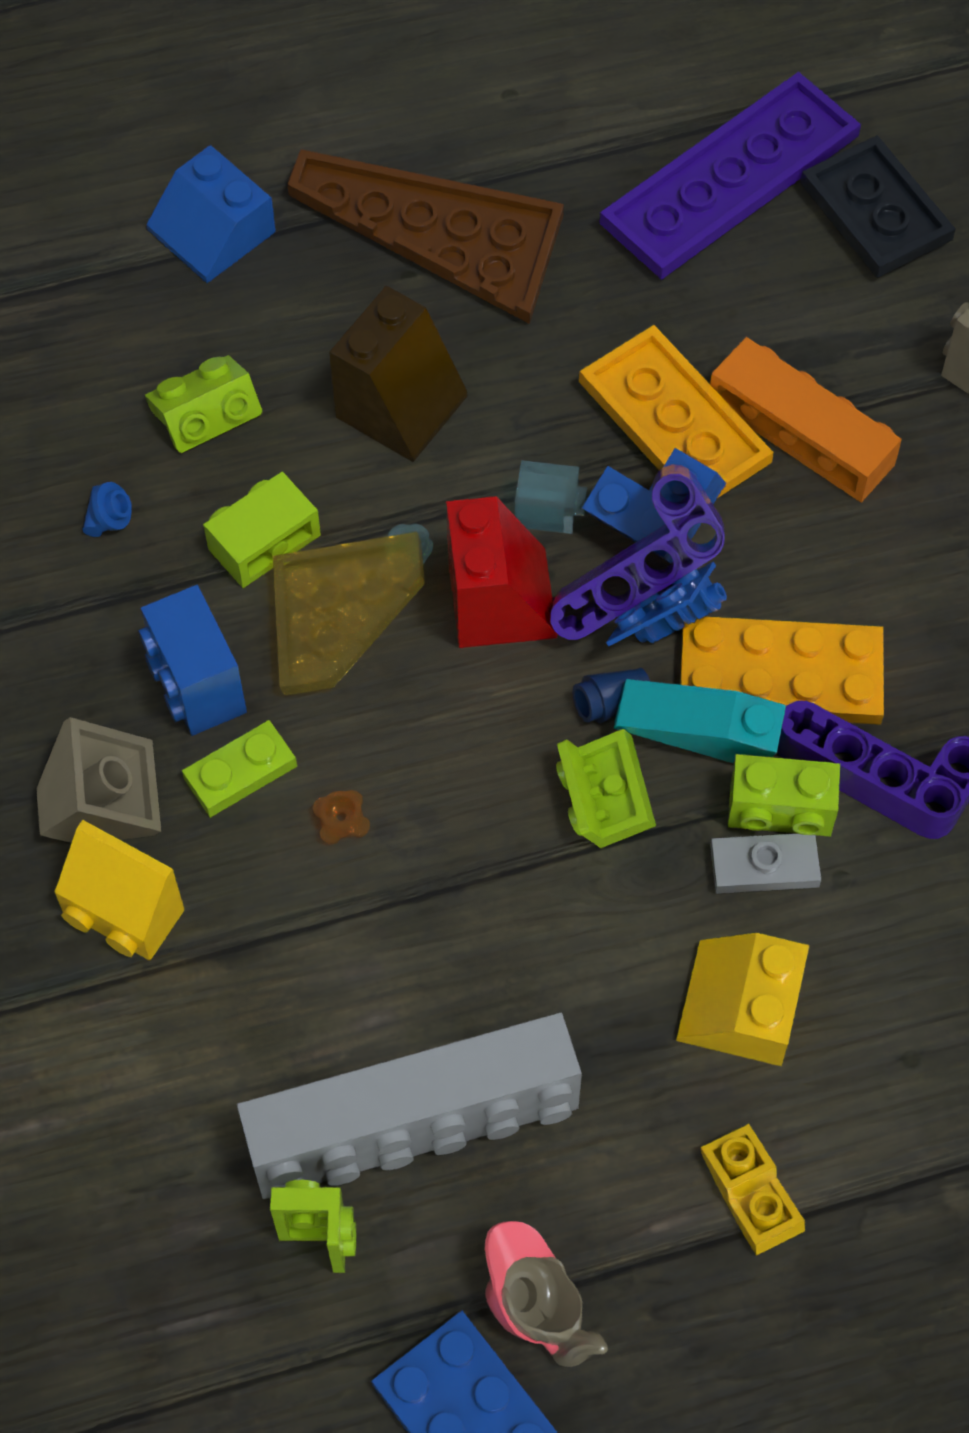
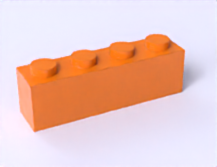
(806, 419)

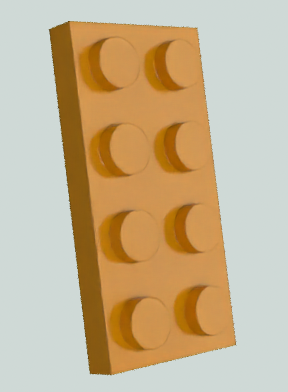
(670, 405)
(789, 662)

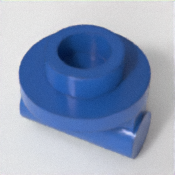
(107, 509)

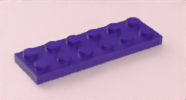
(729, 175)

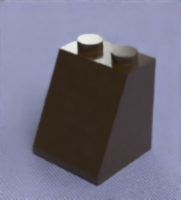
(395, 375)

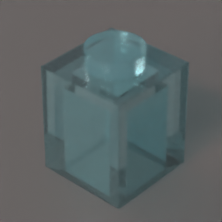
(549, 496)

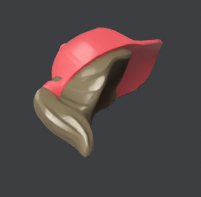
(535, 1296)

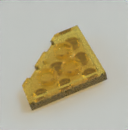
(338, 604)

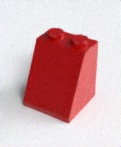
(496, 575)

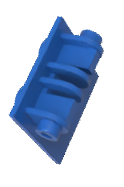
(671, 607)

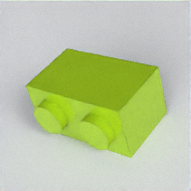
(262, 524)

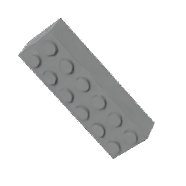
(414, 1105)

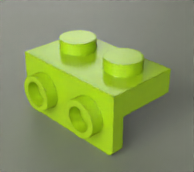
(205, 402)
(605, 788)
(315, 1214)

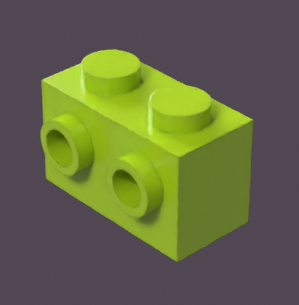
(784, 795)

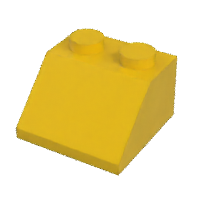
(118, 892)
(744, 996)

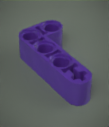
(631, 562)
(878, 760)

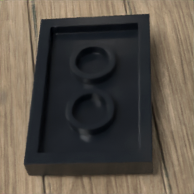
(877, 206)

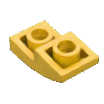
(752, 1189)

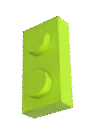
(239, 768)

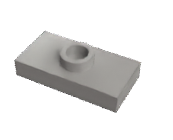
(765, 863)

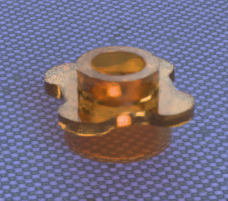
(340, 802)

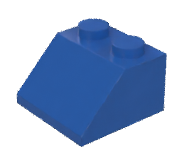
(211, 214)

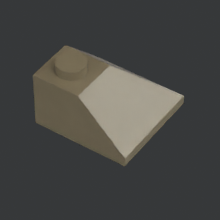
(101, 780)

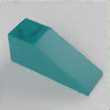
(701, 719)

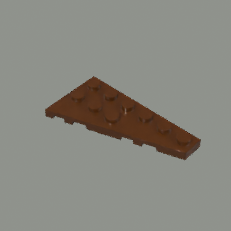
(460, 231)

